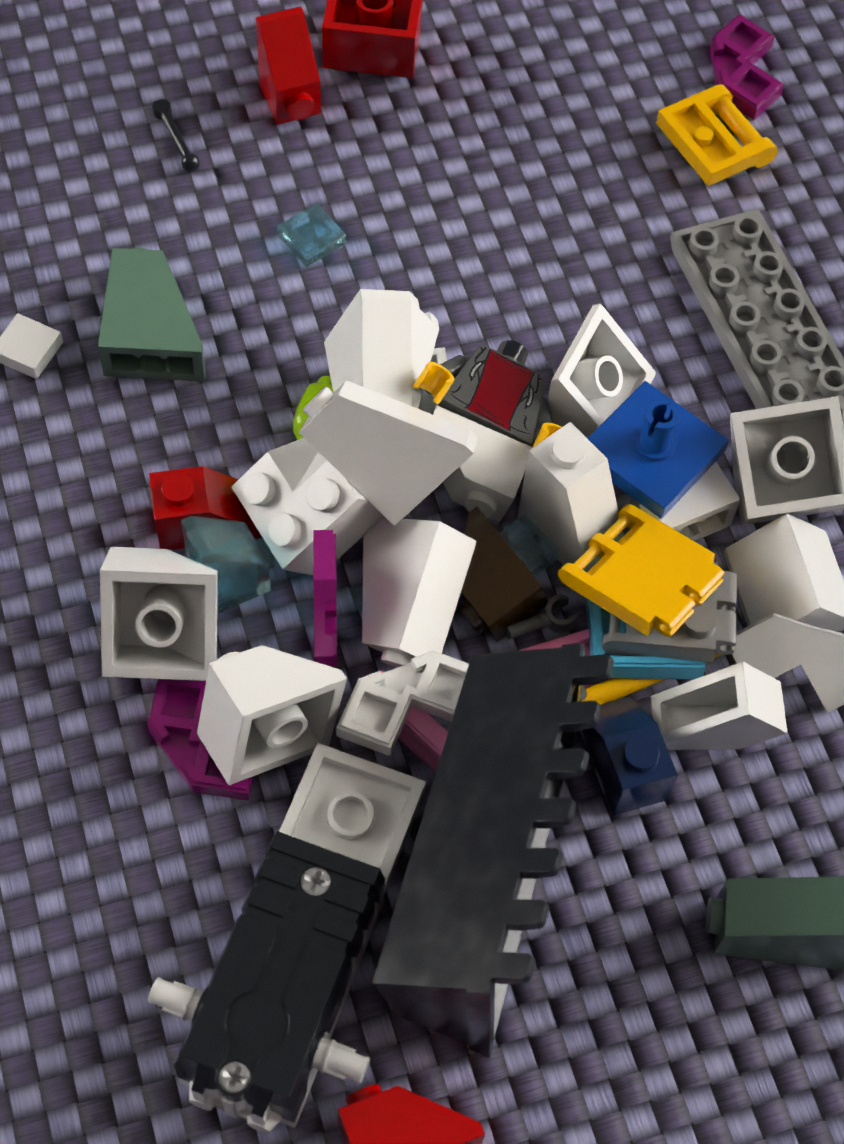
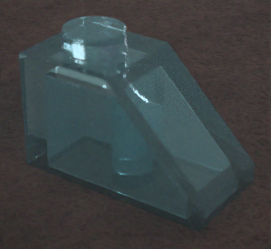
(234, 553)

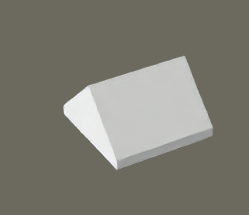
(596, 374)
(788, 572)

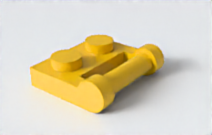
(707, 142)

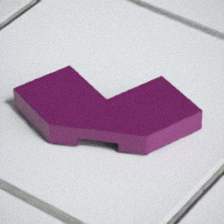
(733, 59)
(325, 597)
(174, 727)

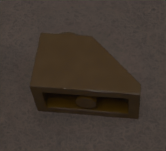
(497, 583)

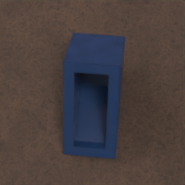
(630, 757)

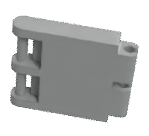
(700, 637)

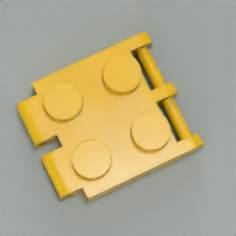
(647, 575)

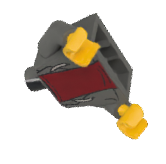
(493, 391)

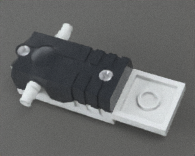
(296, 946)

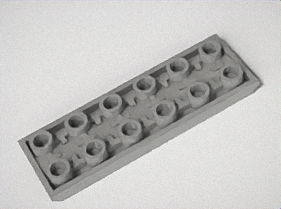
(760, 311)

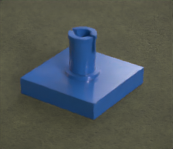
(656, 448)

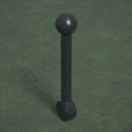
(163, 111)

